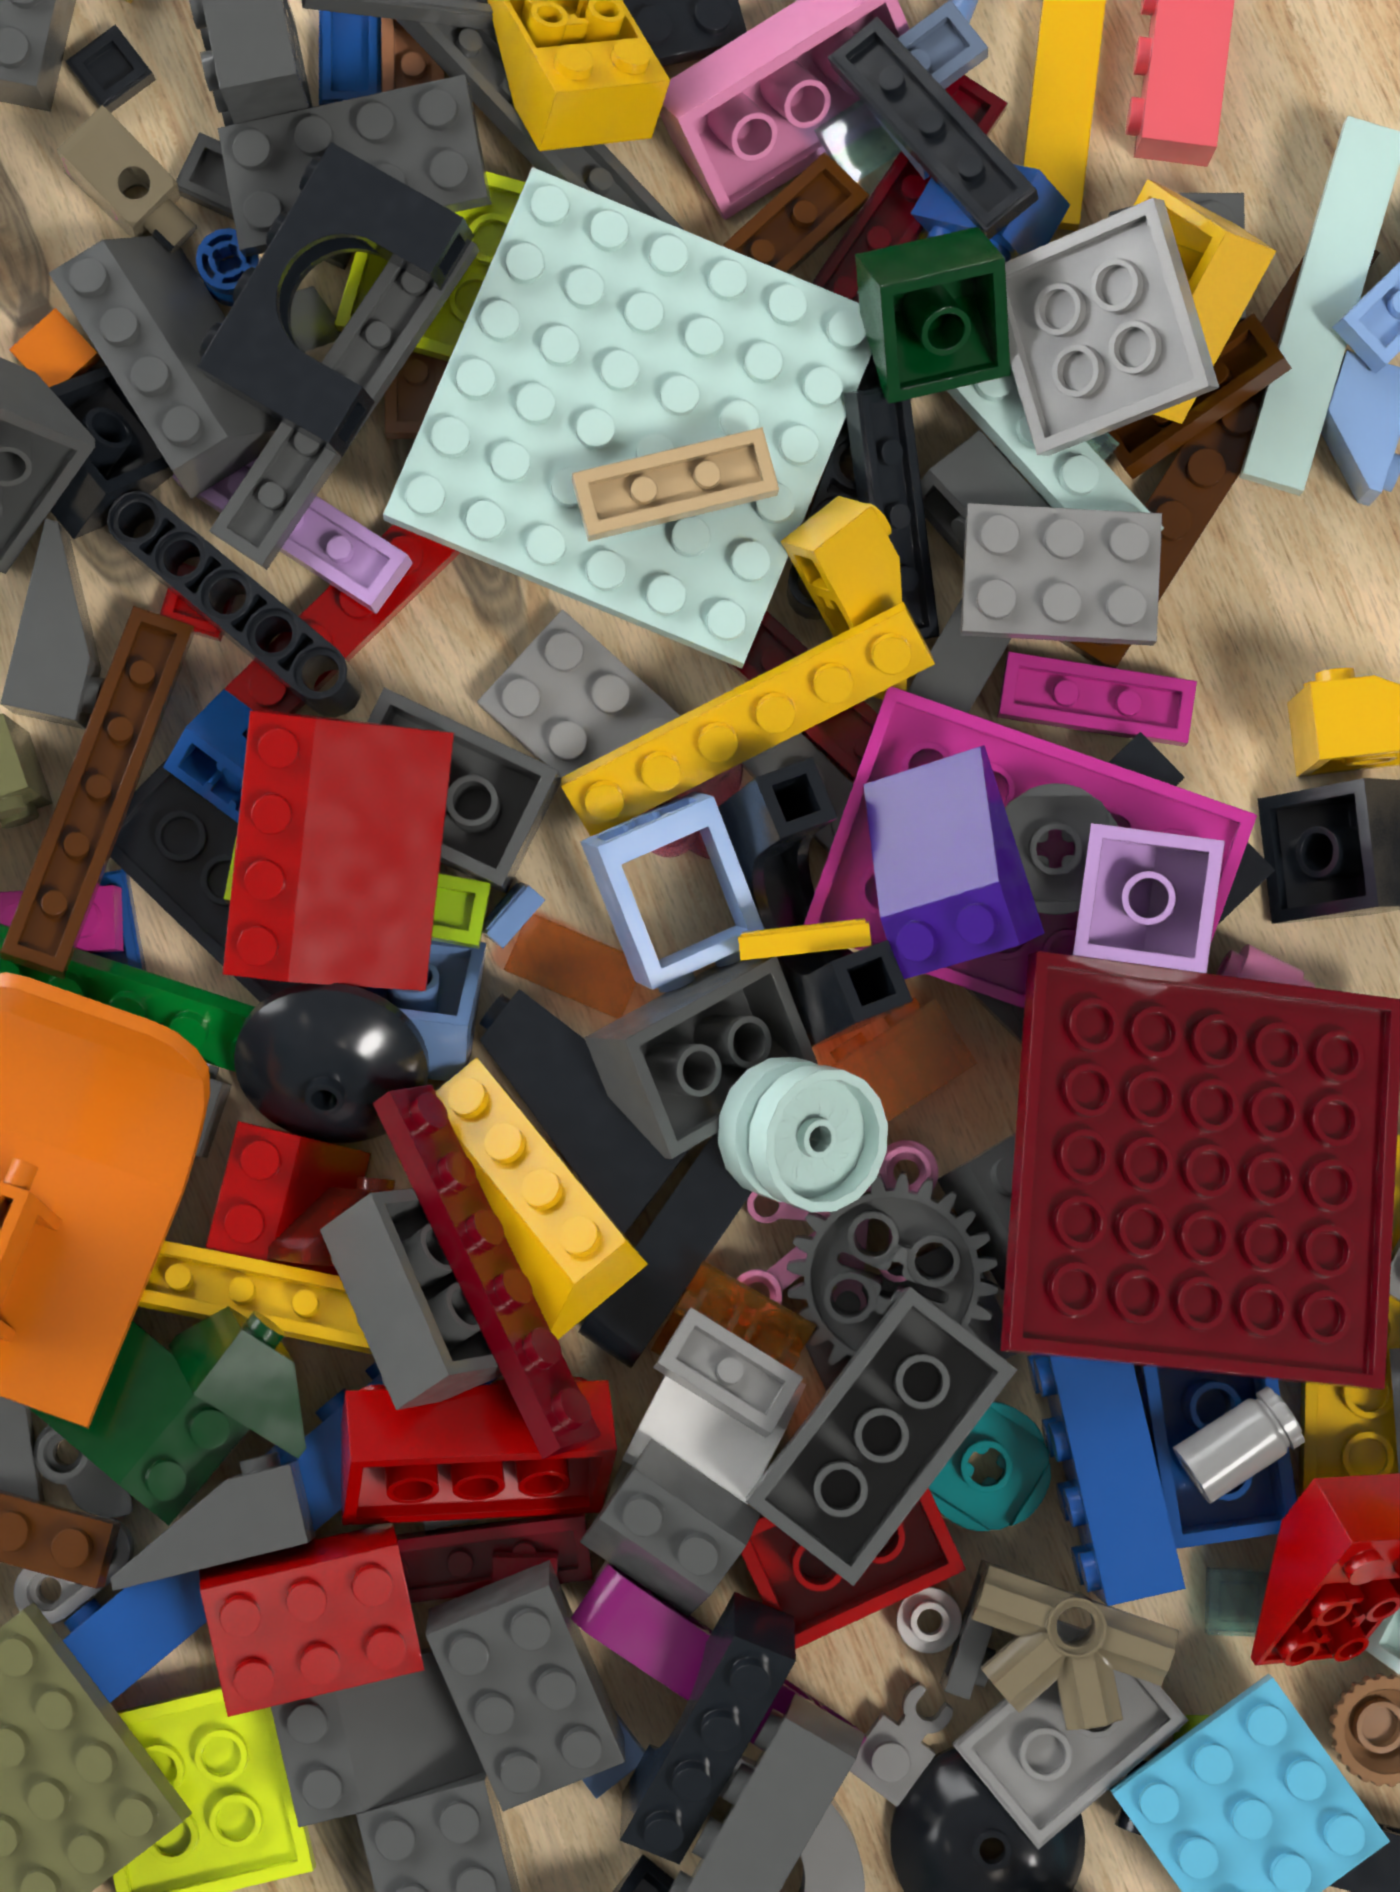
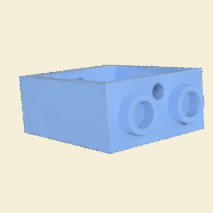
(645, 834)

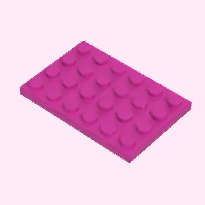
(921, 731)

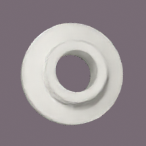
(929, 1641)

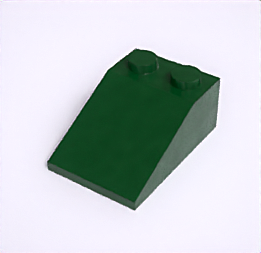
(152, 1429)

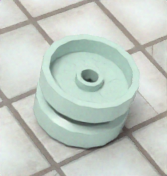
(803, 1134)

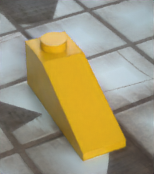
(847, 564)

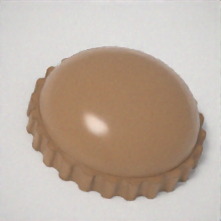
(1368, 1729)

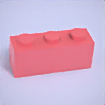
(1182, 80)

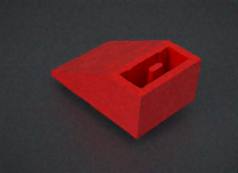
(1332, 1571)

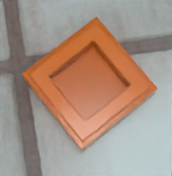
(55, 350)

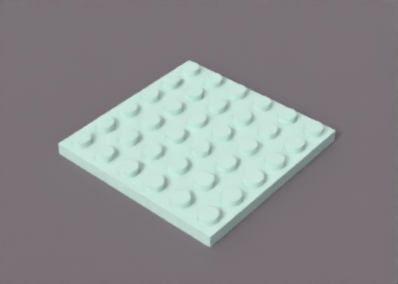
(612, 346)

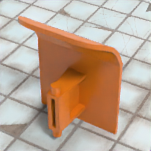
(91, 1174)

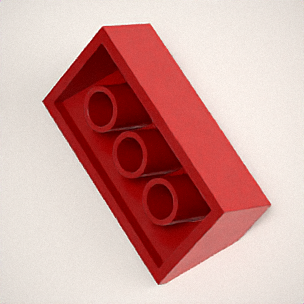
(465, 1459)

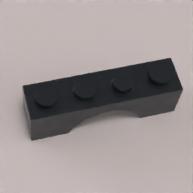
(734, 1688)

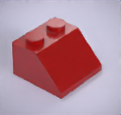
(271, 1183)

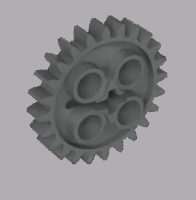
(913, 1221)

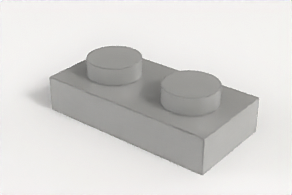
(728, 1372)

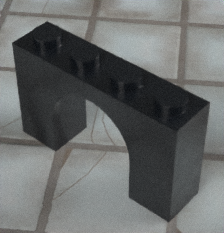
(340, 210)
(771, 835)

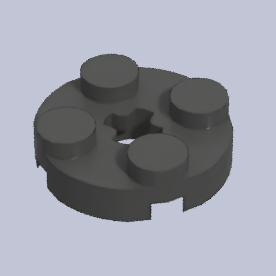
(1031, 819)

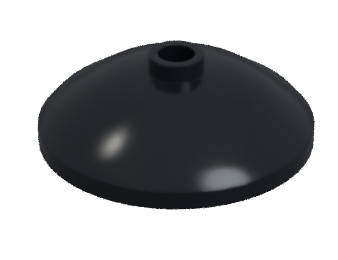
(333, 1042)
(946, 1820)

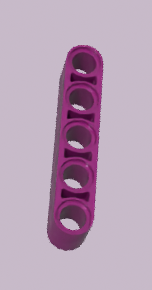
(658, 1636)

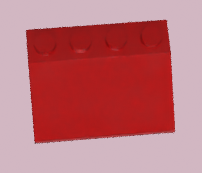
(337, 852)

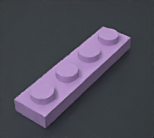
(332, 547)

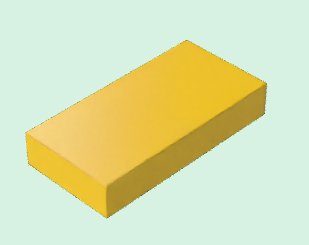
(804, 939)

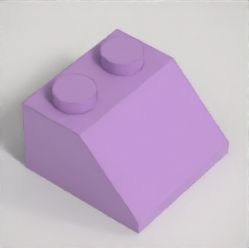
(1149, 898)

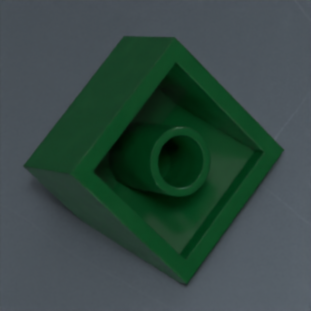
(935, 313)

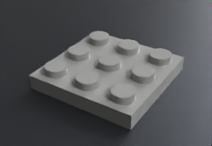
(1104, 328)

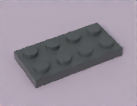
(413, 133)

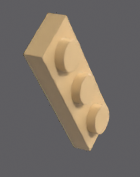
(675, 484)

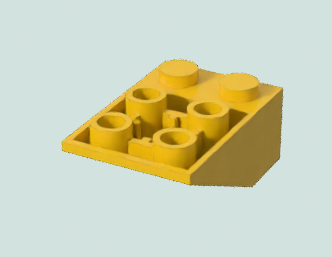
(579, 71)

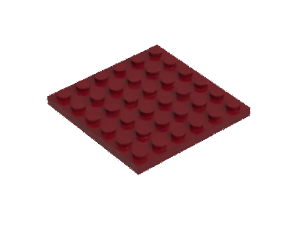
(1203, 1173)

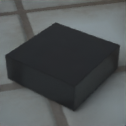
(110, 69)

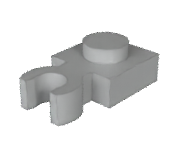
(894, 1750)

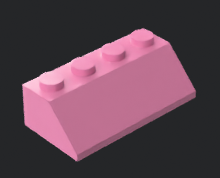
(754, 104)

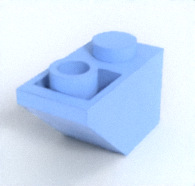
(1365, 427)

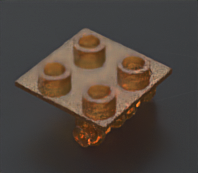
(744, 1313)

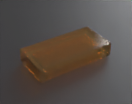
(572, 966)

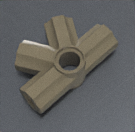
(1079, 1667)

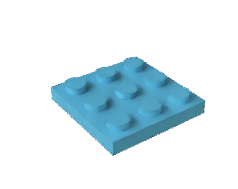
(1250, 1803)

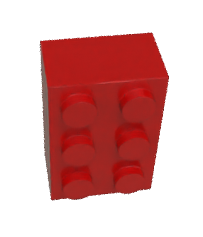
(822, 1600)
(310, 1619)

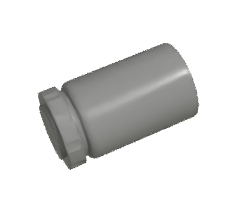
(1239, 1444)

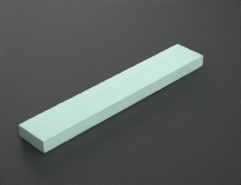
(1324, 292)

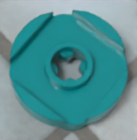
(1018, 1489)

